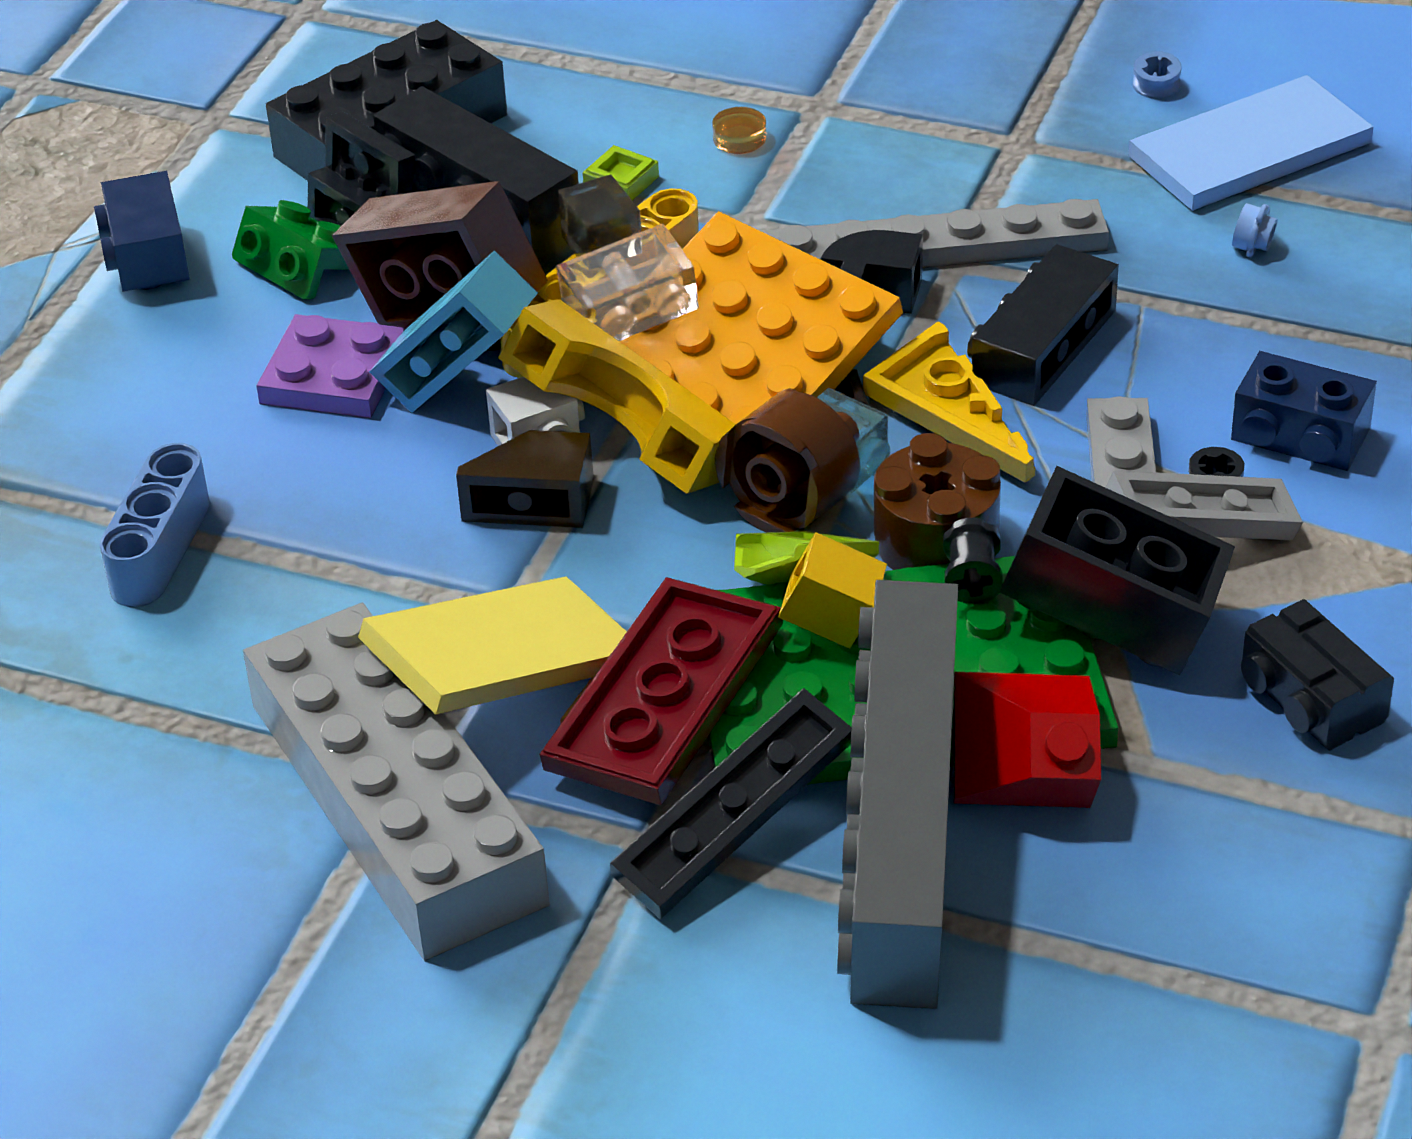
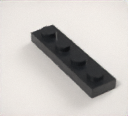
(731, 803)

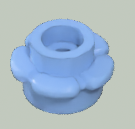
(1254, 229)

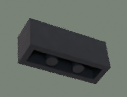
(1044, 323)

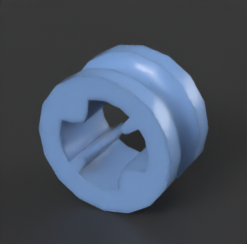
(1157, 74)

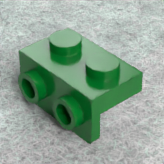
(287, 246)

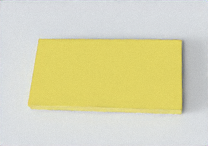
(494, 643)

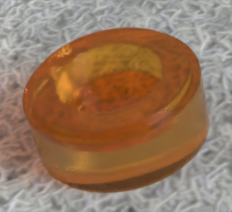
(739, 130)

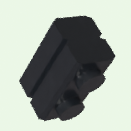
(1316, 675)

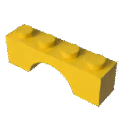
(578, 359)

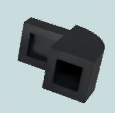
(883, 259)

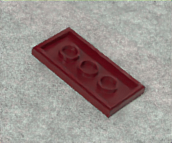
(662, 690)

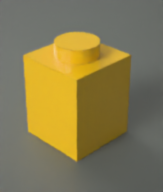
(830, 589)

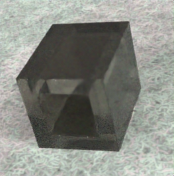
(596, 215)

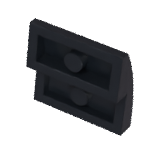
(356, 168)

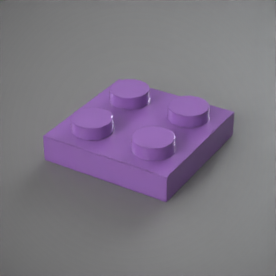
(327, 366)

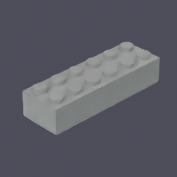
(397, 785)

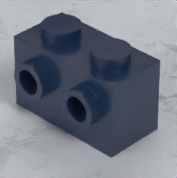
(141, 232)
(1303, 410)

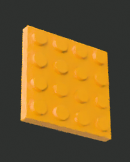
(764, 321)

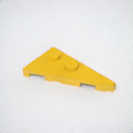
(944, 396)

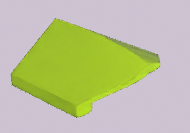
(773, 555)

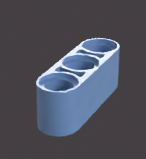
(155, 524)

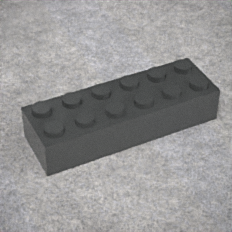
(898, 796)

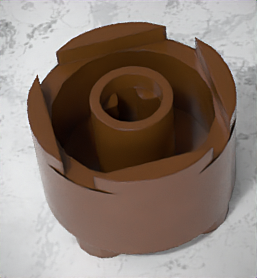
(789, 461)
(925, 492)

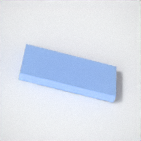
(1250, 142)

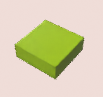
(628, 168)

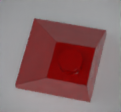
(1025, 740)

